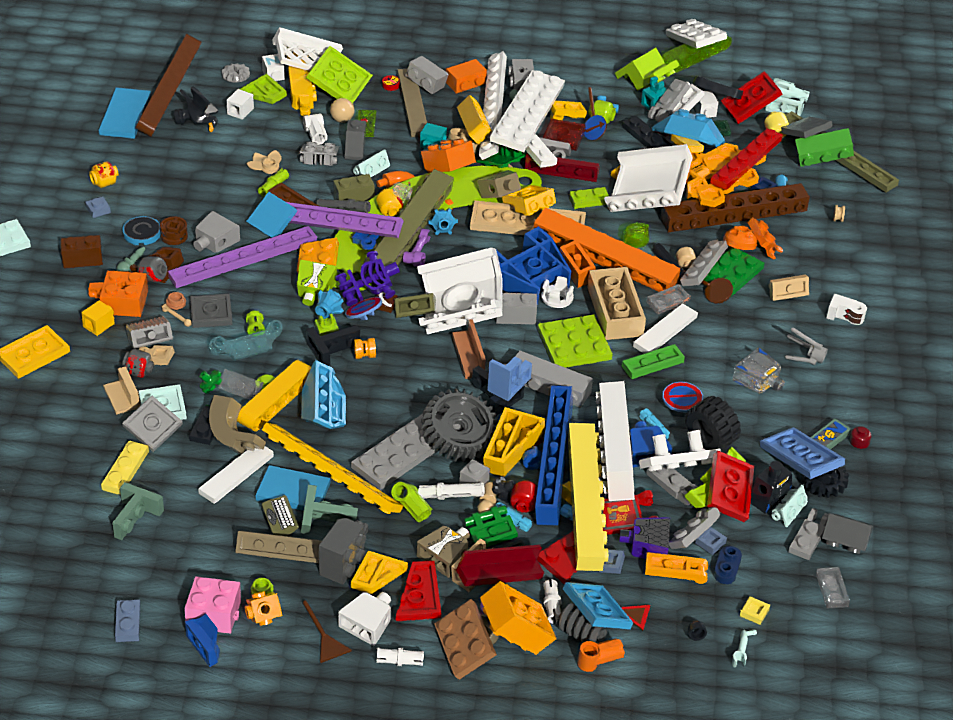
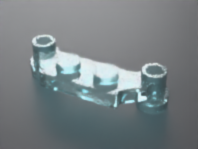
(247, 345)

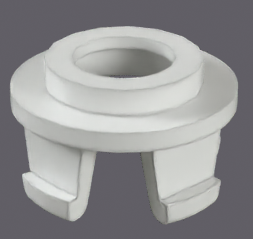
(552, 293)

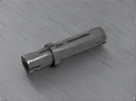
(350, 204)

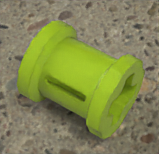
(252, 323)

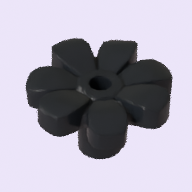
(503, 488)

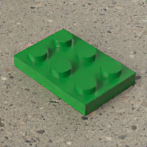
(736, 267)

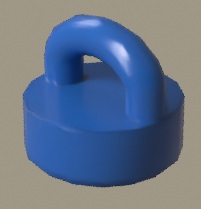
(532, 458)

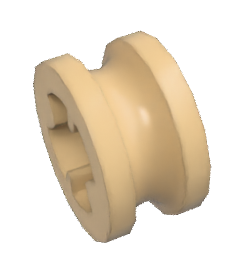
(839, 213)

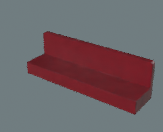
(566, 168)
(500, 564)

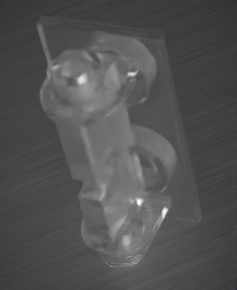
(402, 191)

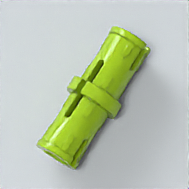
(273, 180)

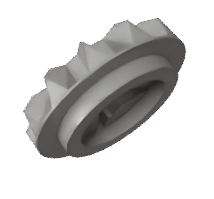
(231, 72)

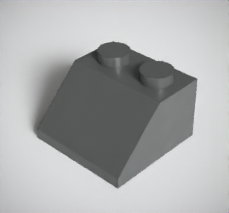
(847, 532)

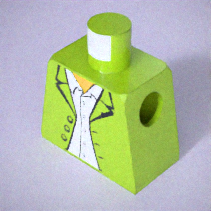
(313, 278)

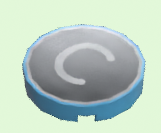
(141, 230)

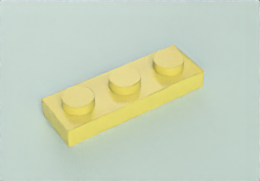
(125, 467)

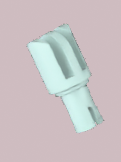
(790, 91)

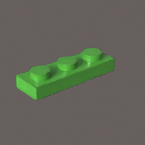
(653, 361)

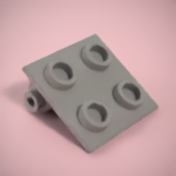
(327, 150)

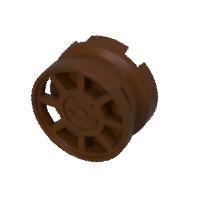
(173, 229)

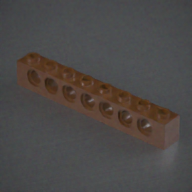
(736, 208)

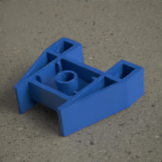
(536, 264)

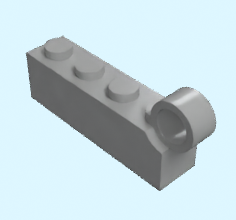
(548, 374)

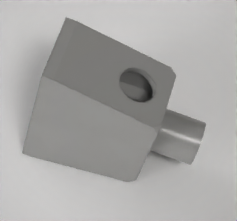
(216, 233)

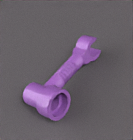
(416, 257)

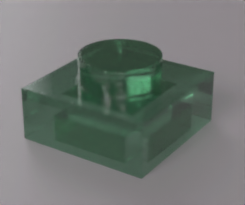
(723, 127)

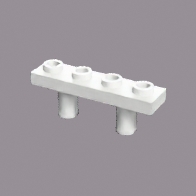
(663, 458)

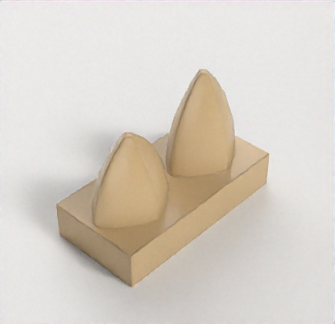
(789, 287)

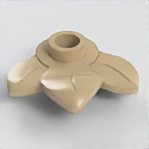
(268, 164)

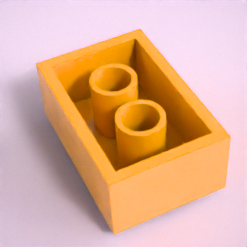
(517, 618)

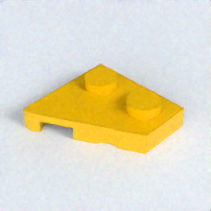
(376, 572)

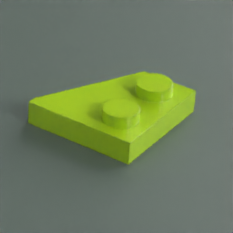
(265, 89)

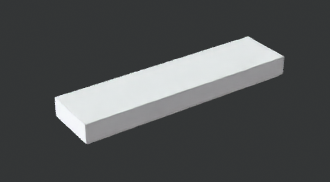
(665, 329)
(235, 473)

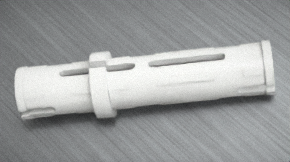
(444, 491)

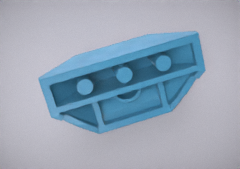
(691, 126)
(323, 398)

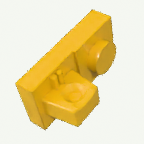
(565, 108)

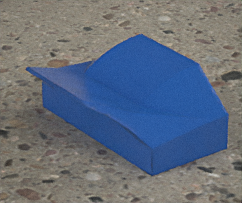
(203, 636)

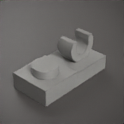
(557, 147)

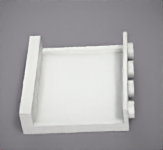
(650, 178)

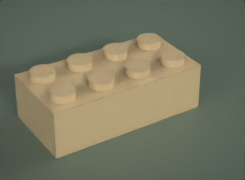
(616, 303)

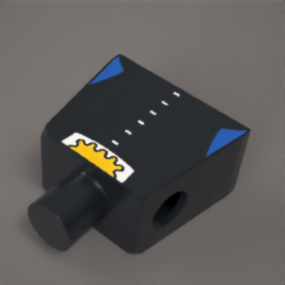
(771, 487)

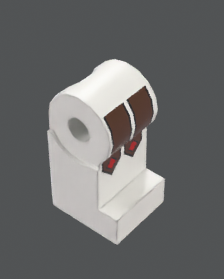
(847, 309)

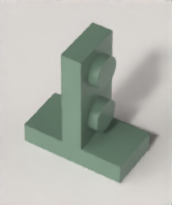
(137, 502)
(324, 510)

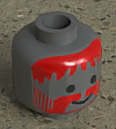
(154, 267)
(138, 363)

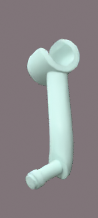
(740, 654)

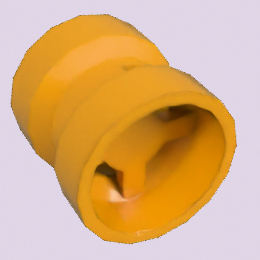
(369, 348)

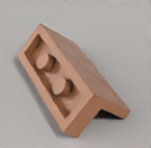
(469, 349)

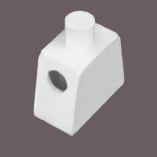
(366, 616)

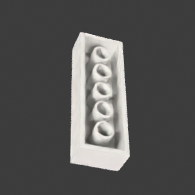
(615, 441)

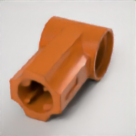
(594, 653)

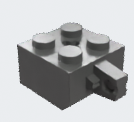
(342, 550)

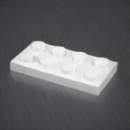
(695, 33)

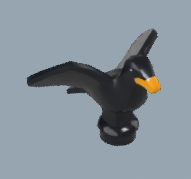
(199, 110)

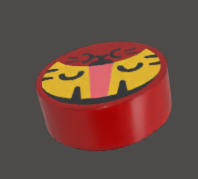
(390, 83)

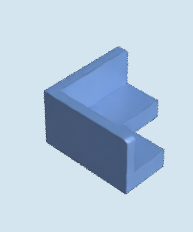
(508, 379)

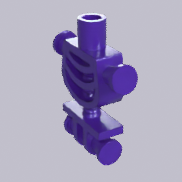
(386, 271)

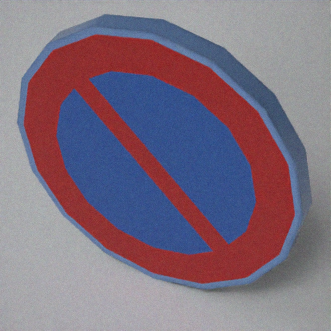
(364, 308)
(681, 396)

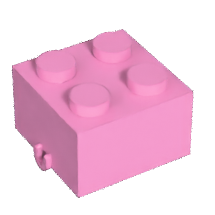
(215, 598)

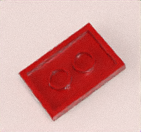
(756, 95)
(730, 486)

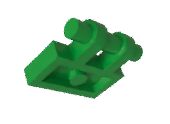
(492, 532)

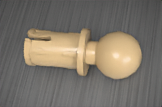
(488, 500)

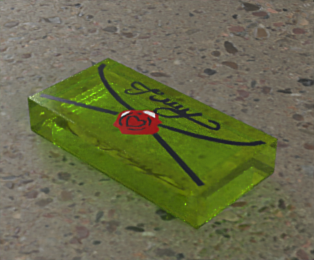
(370, 118)

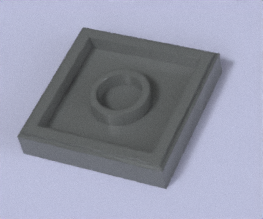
(806, 127)
(211, 310)

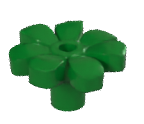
(210, 380)

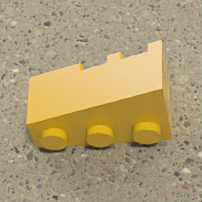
(511, 439)

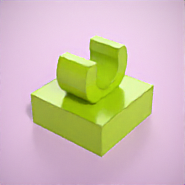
(326, 326)

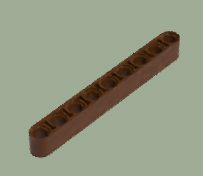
(168, 85)

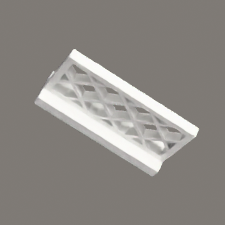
(301, 45)

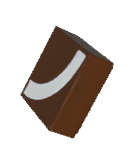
(387, 304)

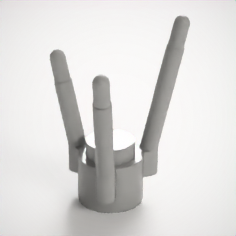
(816, 351)

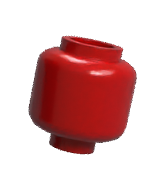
(524, 496)

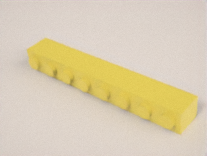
(586, 498)

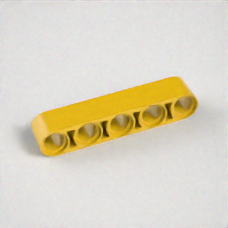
(474, 119)
(274, 396)

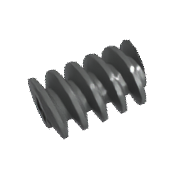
(579, 626)

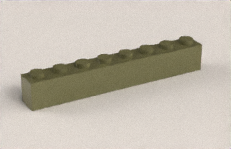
(415, 216)

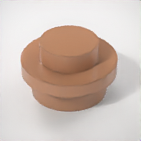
(175, 301)

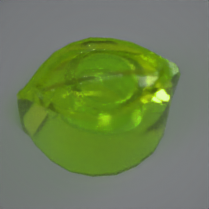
(636, 235)

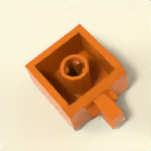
(448, 155)
(122, 292)

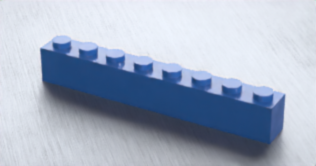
(554, 456)

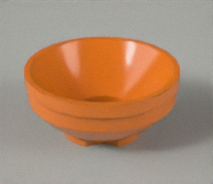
(741, 238)

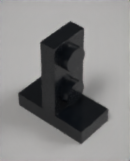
(334, 342)
(480, 381)

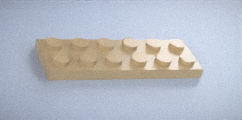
(504, 219)

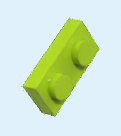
(588, 197)

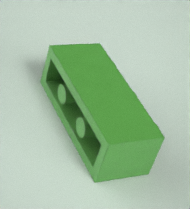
(824, 147)

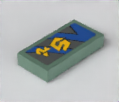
(832, 434)

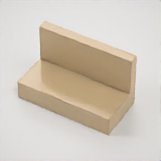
(122, 393)

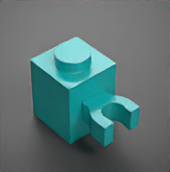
(652, 94)
(432, 134)

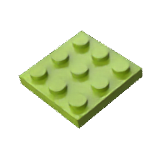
(339, 75)
(575, 341)

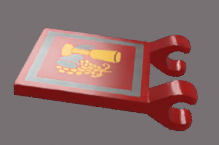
(623, 512)

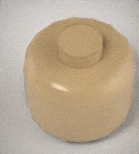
(685, 257)

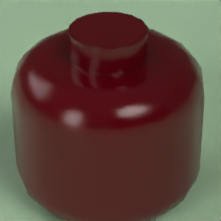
(860, 437)

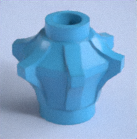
(439, 217)
(328, 303)

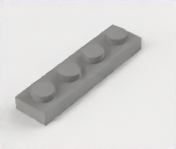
(704, 263)

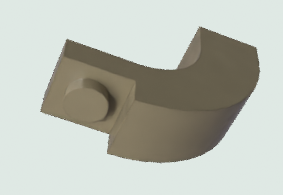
(223, 423)

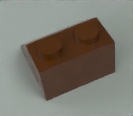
(81, 251)

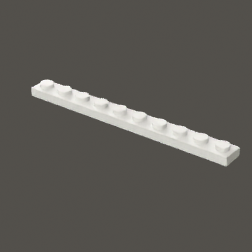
(493, 100)

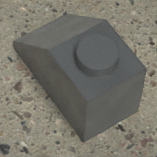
(355, 139)

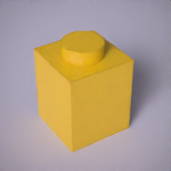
(98, 318)

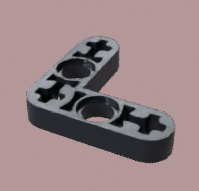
(717, 87)

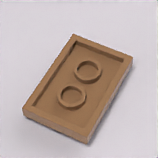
(465, 639)

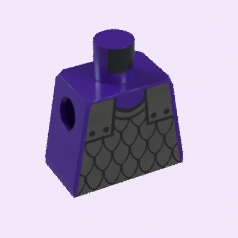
(647, 536)

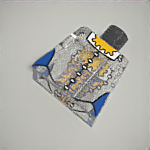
(758, 372)

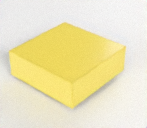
(754, 610)

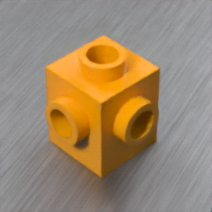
(270, 610)

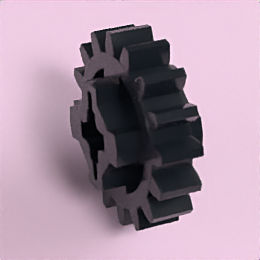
(828, 483)

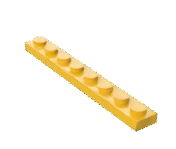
(337, 472)

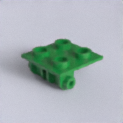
(503, 157)

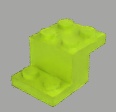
(646, 67)

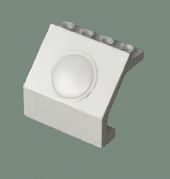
(463, 289)

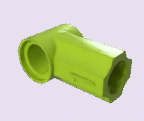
(412, 501)

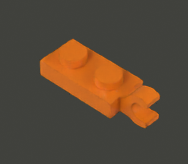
(765, 238)

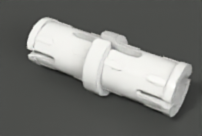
(552, 600)
(400, 656)

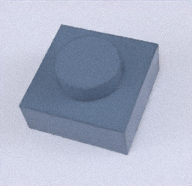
(98, 207)
(711, 540)
(614, 563)

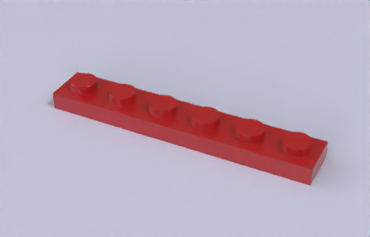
(746, 159)

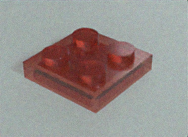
(565, 132)

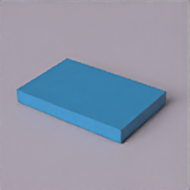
(293, 484)
(597, 605)

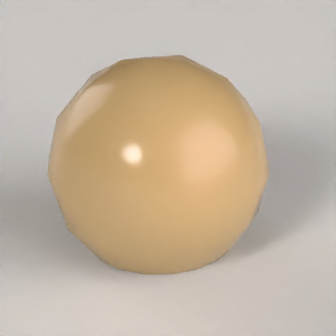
(342, 110)

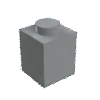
(474, 473)

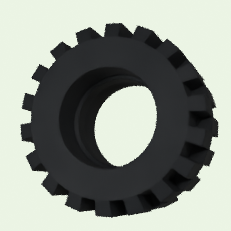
(716, 423)

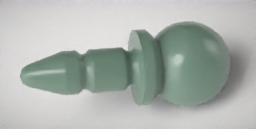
(124, 266)

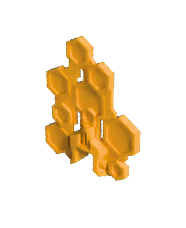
(711, 163)

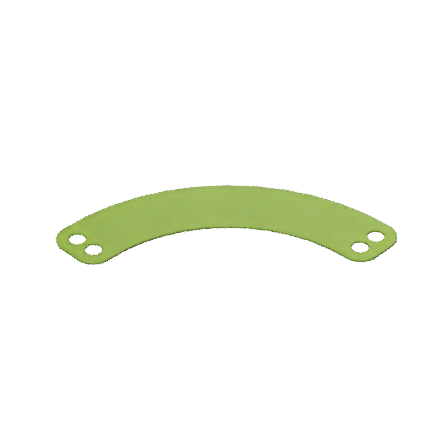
(463, 193)

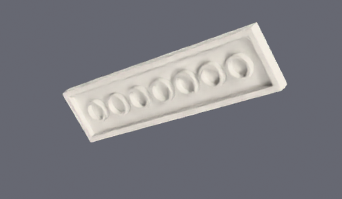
(527, 111)

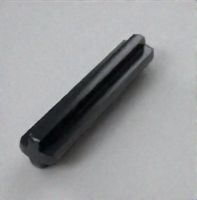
(664, 255)

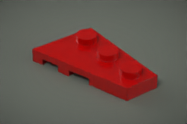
(560, 558)
(420, 594)

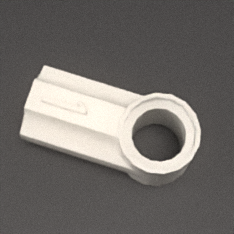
(315, 126)

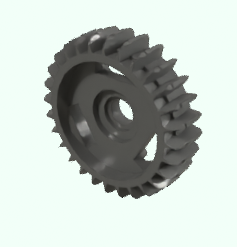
(462, 411)

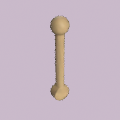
(187, 322)

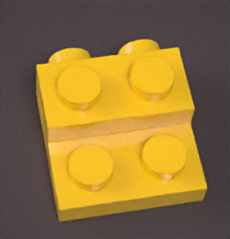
(530, 199)

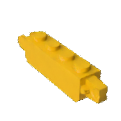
(301, 89)

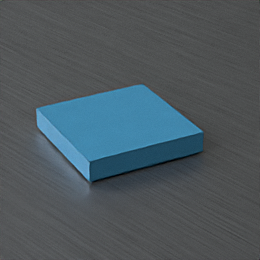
(272, 215)

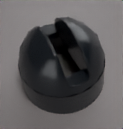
(699, 630)

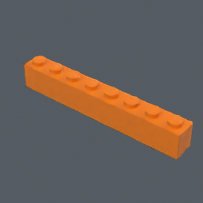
(608, 251)

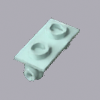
(373, 164)
(790, 506)

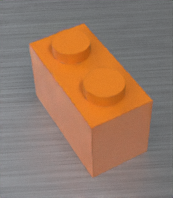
(466, 76)
(578, 262)

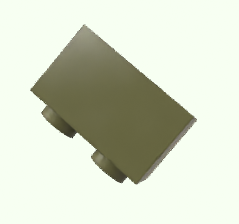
(358, 188)

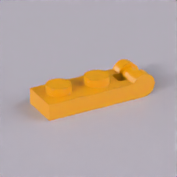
(676, 567)

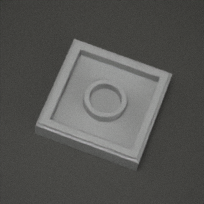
(152, 423)

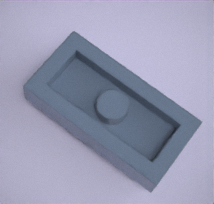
(127, 620)

